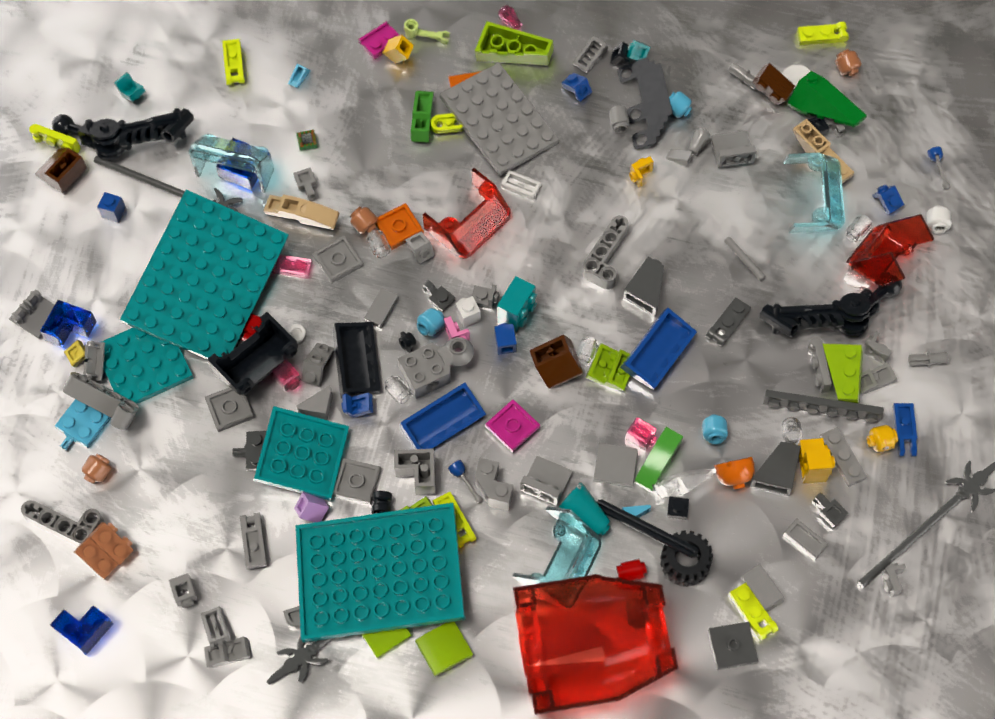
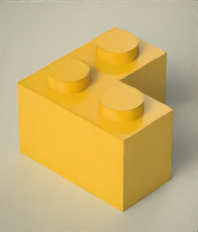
(815, 461)

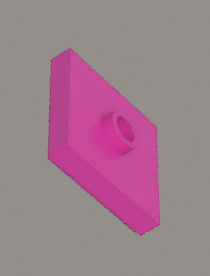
(512, 425)

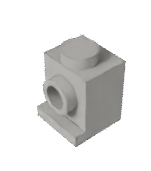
(178, 586)

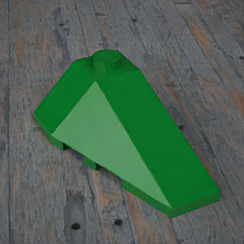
(820, 97)

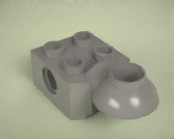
(431, 365)

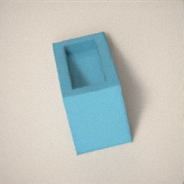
(298, 75)
(637, 511)

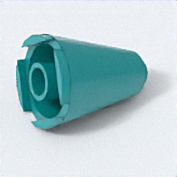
(587, 509)

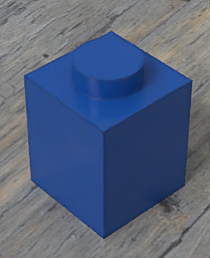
(111, 207)
(505, 338)

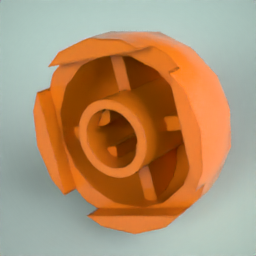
(735, 472)

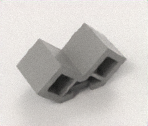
(495, 492)

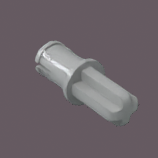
(742, 74)
(928, 359)

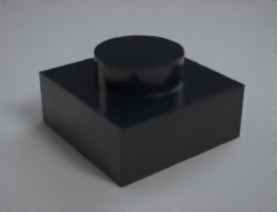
(819, 124)
(678, 508)

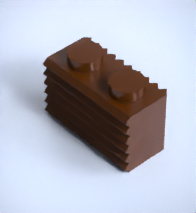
(773, 84)

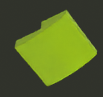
(606, 368)
(385, 640)
(444, 648)

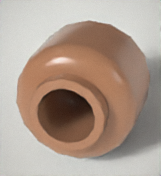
(848, 63)
(363, 220)
(96, 468)

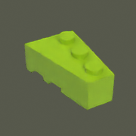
(845, 370)

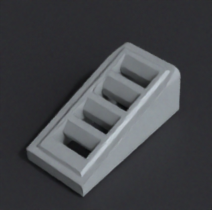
(588, 47)

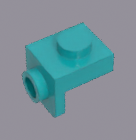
(128, 88)

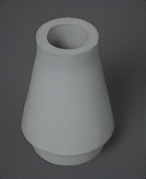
(699, 140)

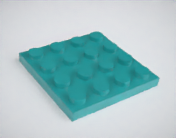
(143, 365)
(301, 453)

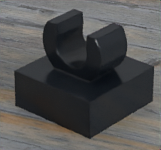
(619, 54)

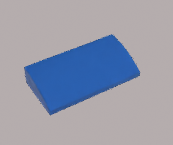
(659, 349)
(442, 418)

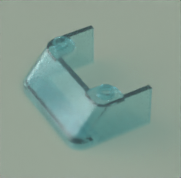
(234, 155)
(831, 216)
(574, 553)

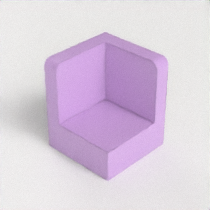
(311, 507)

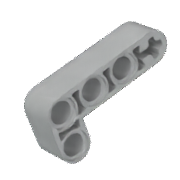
(600, 263)
(102, 399)
(60, 521)

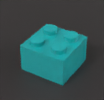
(516, 303)

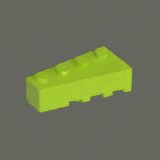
(512, 46)

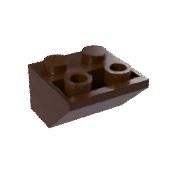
(62, 169)
(556, 361)

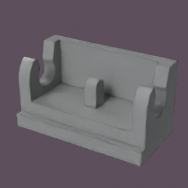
(763, 588)

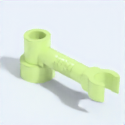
(411, 30)

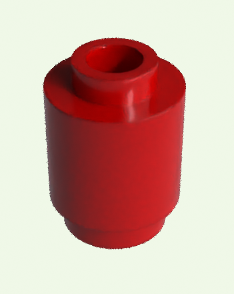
(631, 570)

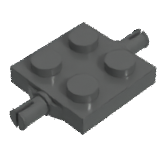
(252, 449)

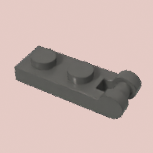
(728, 321)

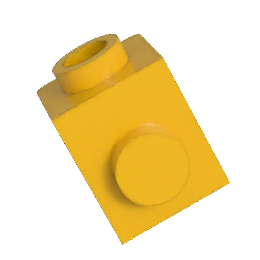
(639, 169)

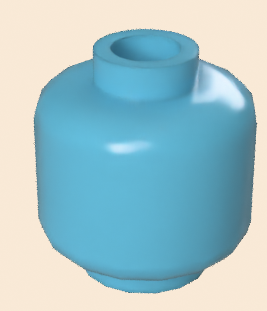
(680, 104)
(430, 322)
(715, 429)

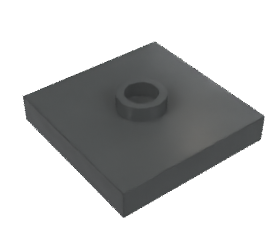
(732, 645)

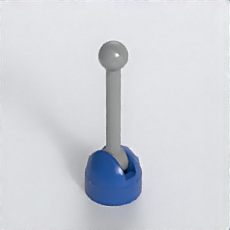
(935, 155)
(458, 470)

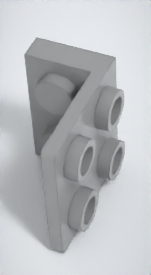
(733, 149)
(546, 480)

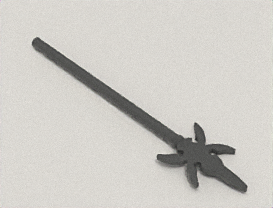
(176, 191)
(970, 486)
(302, 657)

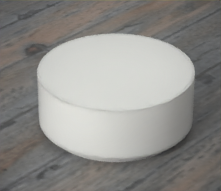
(298, 333)

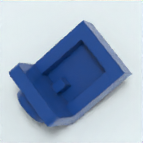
(578, 85)
(889, 198)
(357, 405)

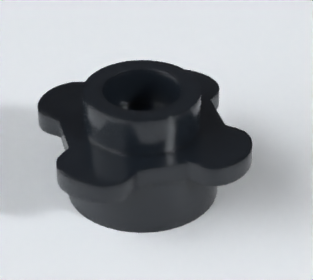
(407, 341)

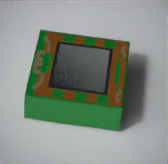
(306, 140)

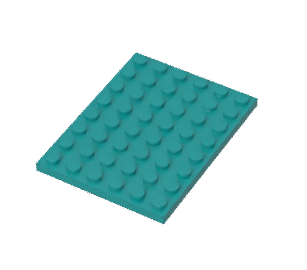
(204, 277)
(379, 572)

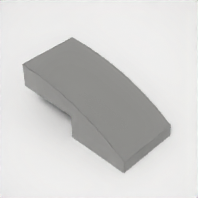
(877, 378)
(227, 652)

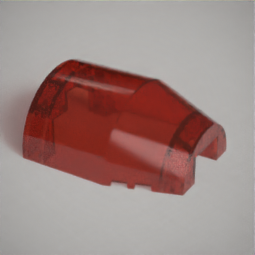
(590, 640)

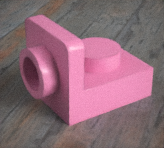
(452, 329)

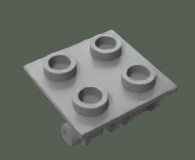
(32, 313)

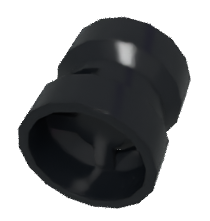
(381, 502)

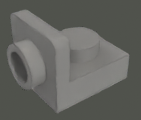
(420, 247)
(485, 296)
(875, 350)

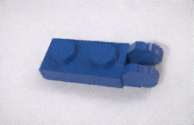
(905, 427)

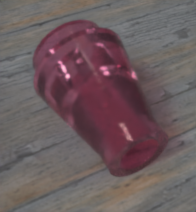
(509, 16)

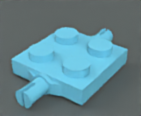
(81, 424)

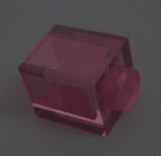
(286, 376)
(641, 434)

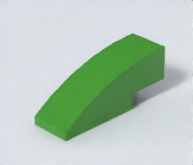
(422, 116)
(659, 458)

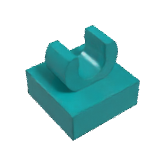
(637, 50)

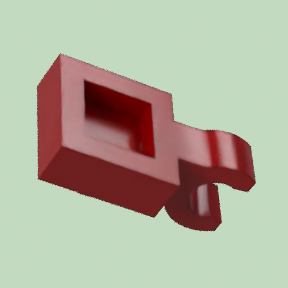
(249, 330)

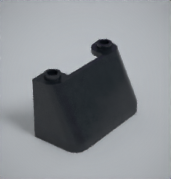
(255, 356)

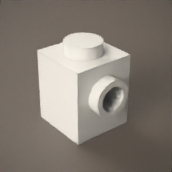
(468, 311)

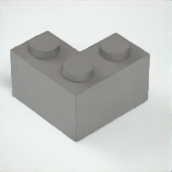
(419, 464)

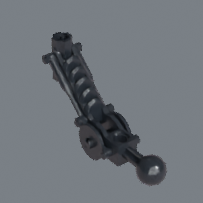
(113, 137)
(847, 315)

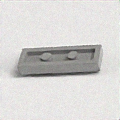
(844, 457)

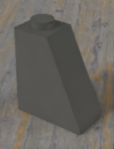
(646, 286)
(778, 470)

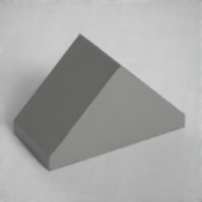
(318, 404)

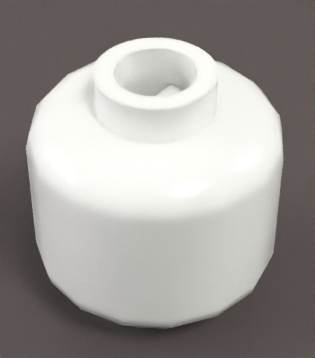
(938, 219)

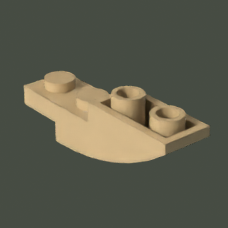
(814, 142)
(302, 210)

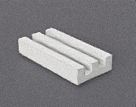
(519, 187)

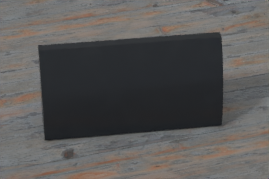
(356, 358)

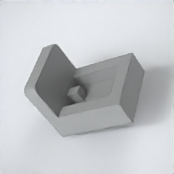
(891, 581)

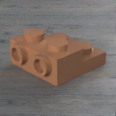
(104, 549)

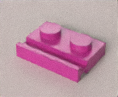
(376, 40)

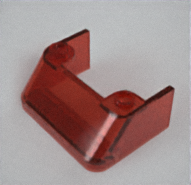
(476, 228)
(884, 243)

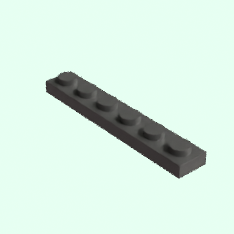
(821, 405)

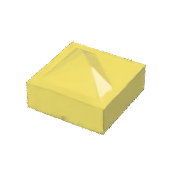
(76, 353)

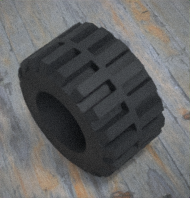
(683, 573)

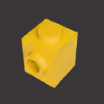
(398, 49)

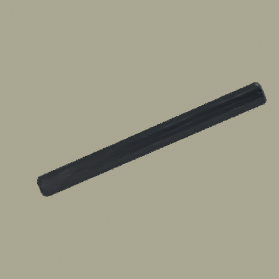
(648, 529)

